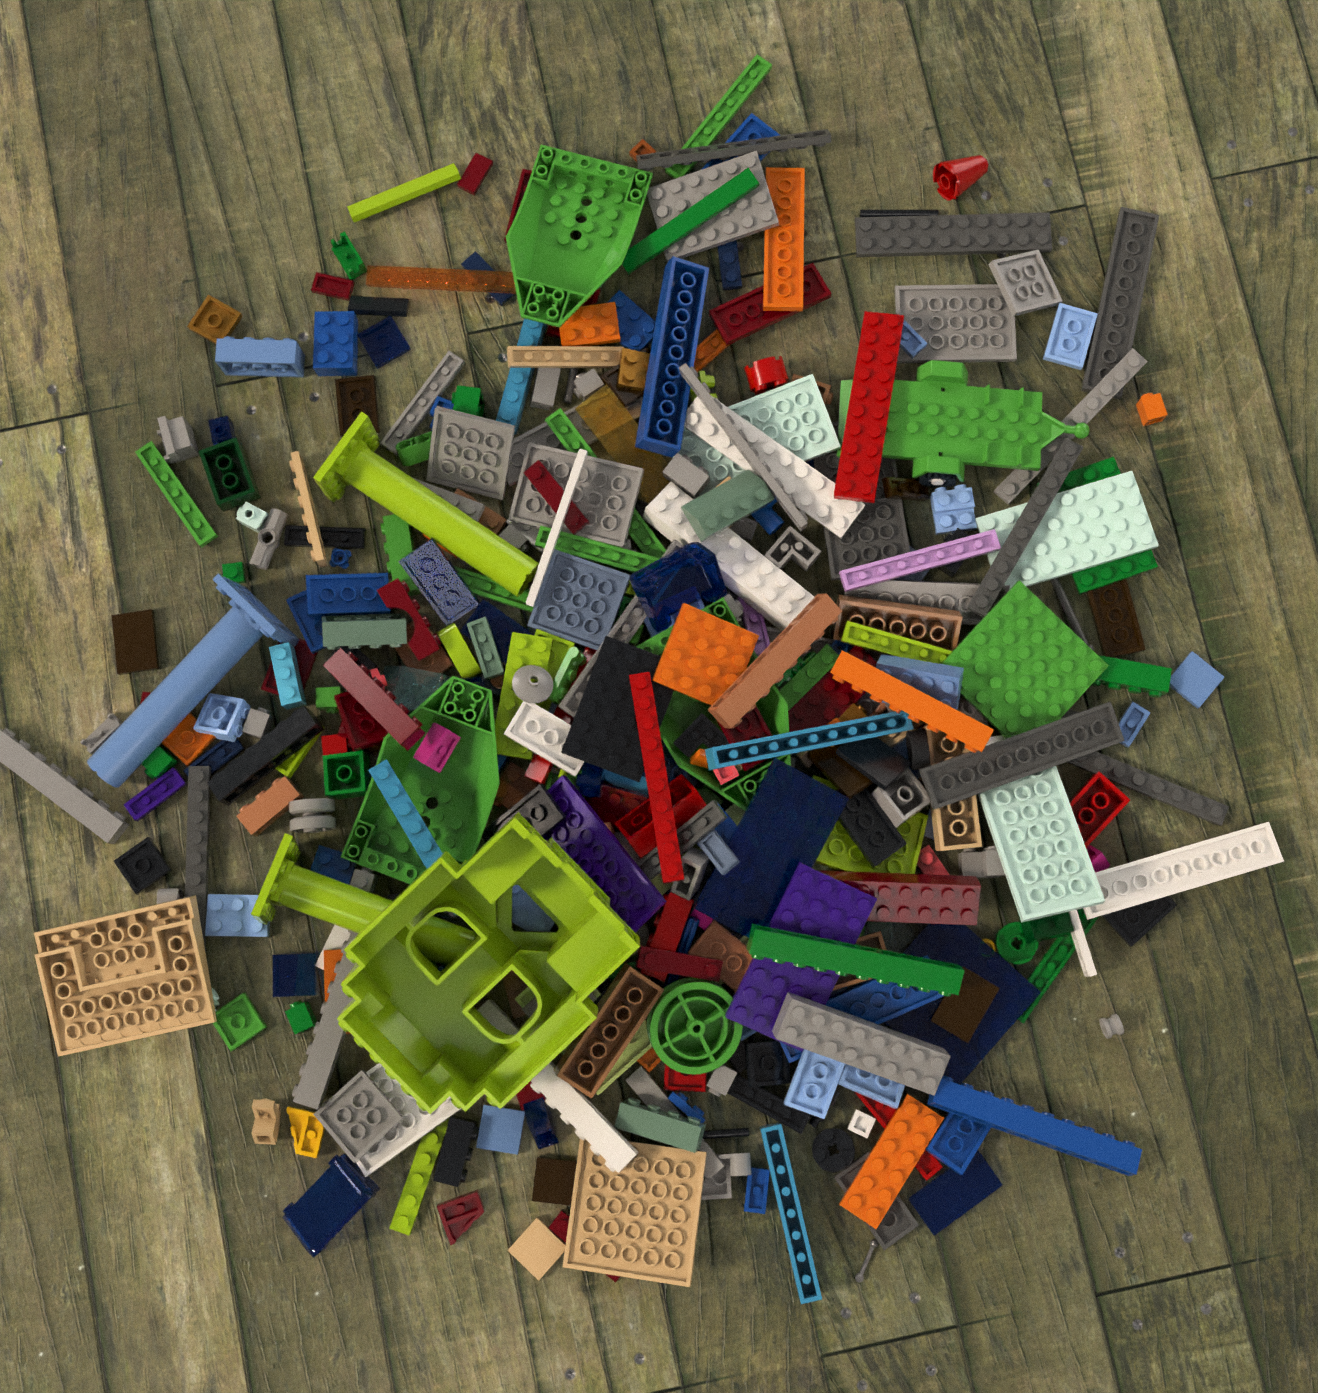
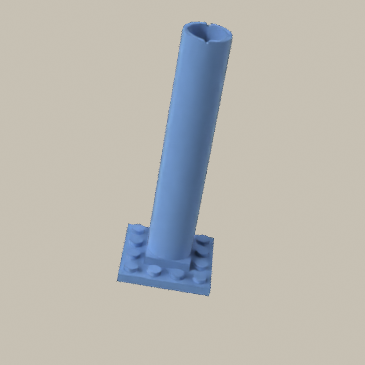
(188, 682)

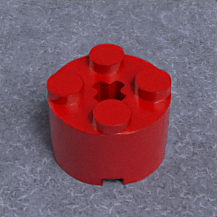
(766, 374)

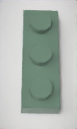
(486, 648)

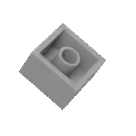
(902, 798)

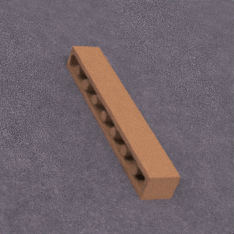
(775, 660)

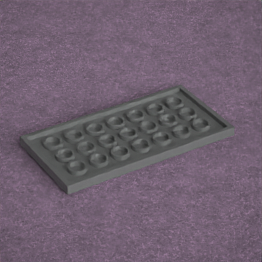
(875, 533)

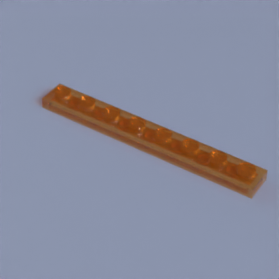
(440, 279)

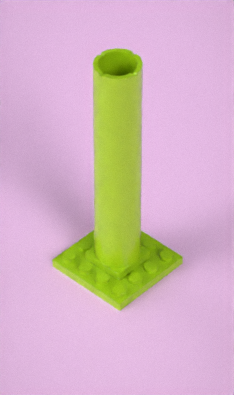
(358, 465)
(345, 905)

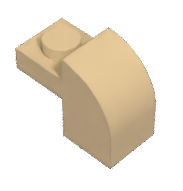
(266, 1121)

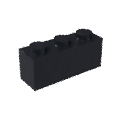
(456, 1151)

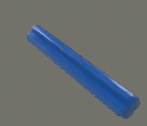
(684, 944)

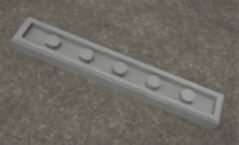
(423, 401)
(651, 1093)

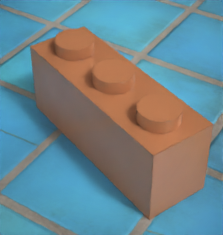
(269, 806)

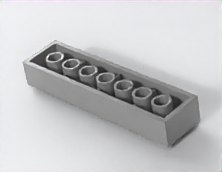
(860, 1043)

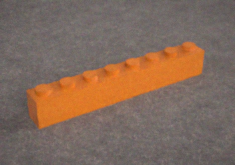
(912, 701)

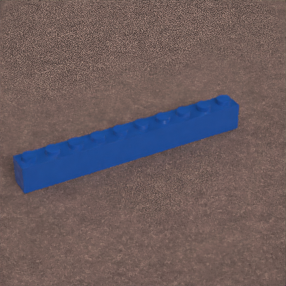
(1036, 1127)

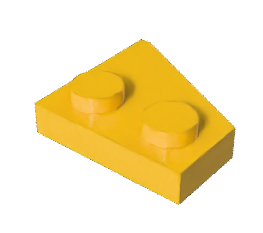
(306, 1131)

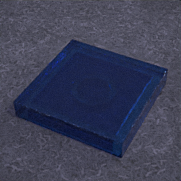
(384, 342)
(294, 975)

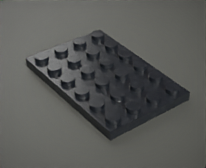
(605, 721)

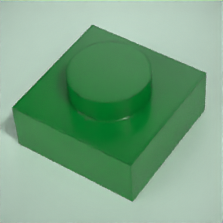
(234, 572)

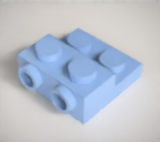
(953, 509)
(222, 717)

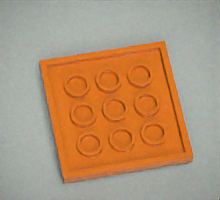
(704, 655)

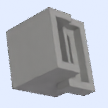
(177, 439)

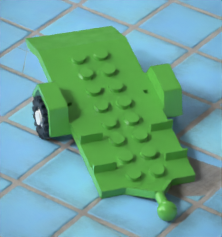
(956, 425)

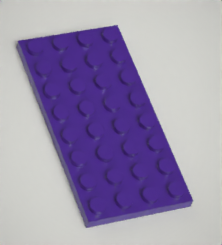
(603, 857)
(810, 906)

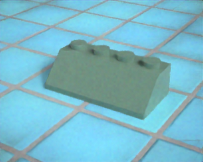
(727, 504)
(364, 630)

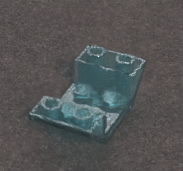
(412, 685)

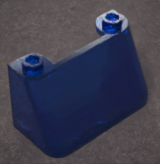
(677, 579)
(329, 1204)

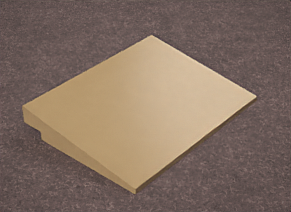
(125, 976)

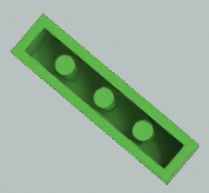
(398, 545)

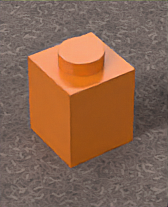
(1151, 409)

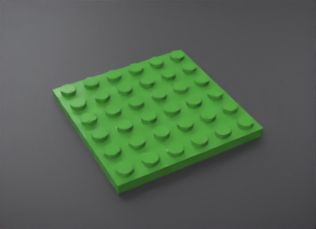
(1023, 664)

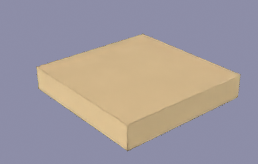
(537, 1248)

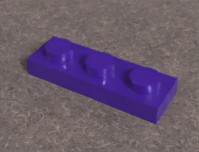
(155, 794)

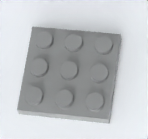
(1025, 282)
(358, 1116)

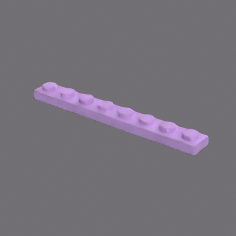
(919, 560)

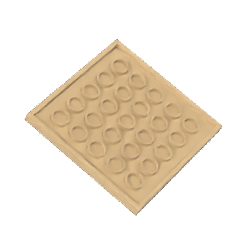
(636, 1219)

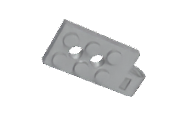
(720, 1184)

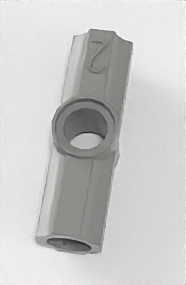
(273, 527)

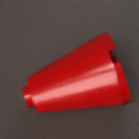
(958, 175)

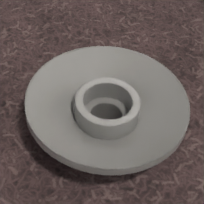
(530, 691)

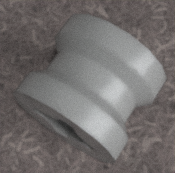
(1111, 1026)

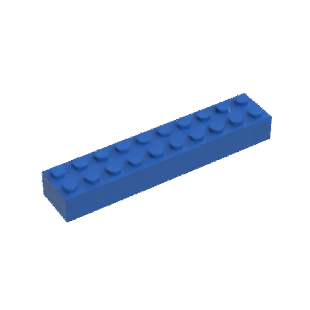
(672, 346)

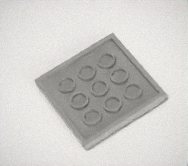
(470, 452)

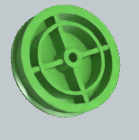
(691, 1026)

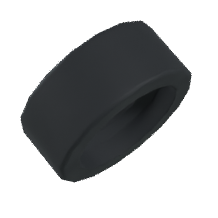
(917, 749)

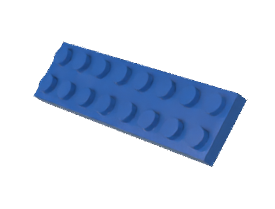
(874, 1003)

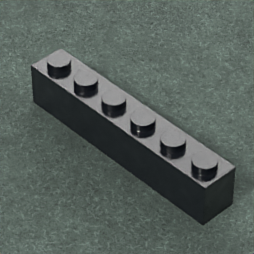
(265, 755)

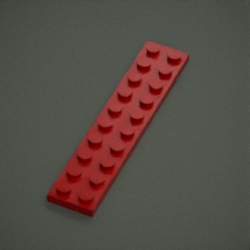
(869, 407)

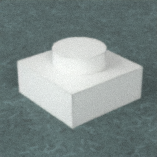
(861, 1123)

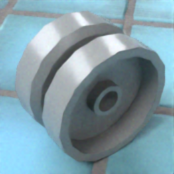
(313, 815)

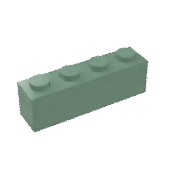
(660, 1125)

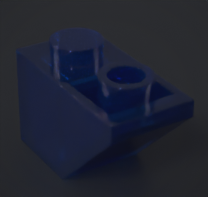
(540, 1123)

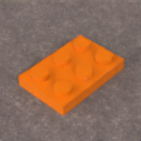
(591, 326)

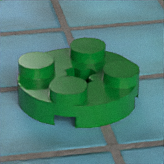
(1010, 953)

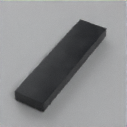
(331, 536)
(768, 1104)

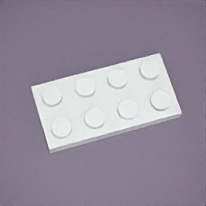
(543, 735)

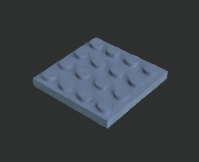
(578, 600)

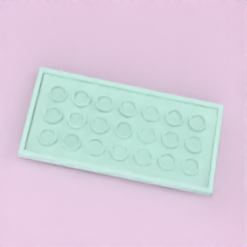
(788, 414)
(1078, 530)
(1040, 846)

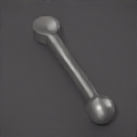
(859, 1276)

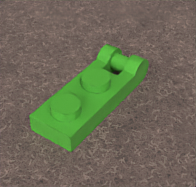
(566, 674)

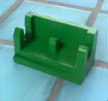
(348, 257)

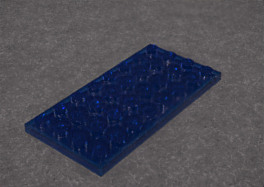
(779, 829)

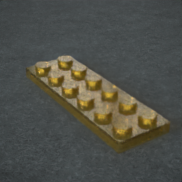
(618, 435)

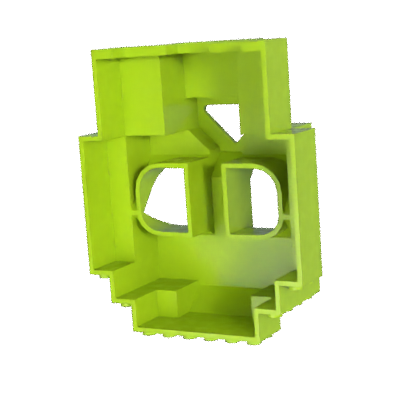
(425, 1019)

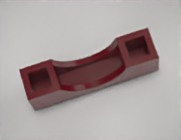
(396, 596)

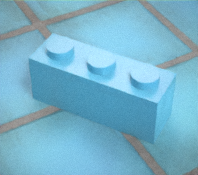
(287, 676)

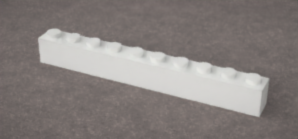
(571, 1103)

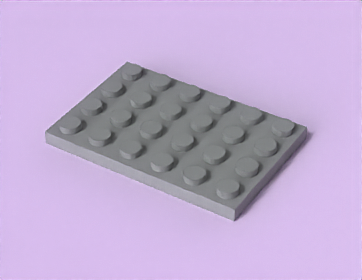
(743, 218)
(958, 322)
(603, 494)

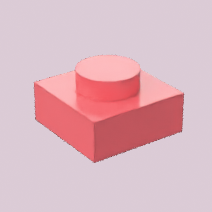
(375, 673)
(725, 774)

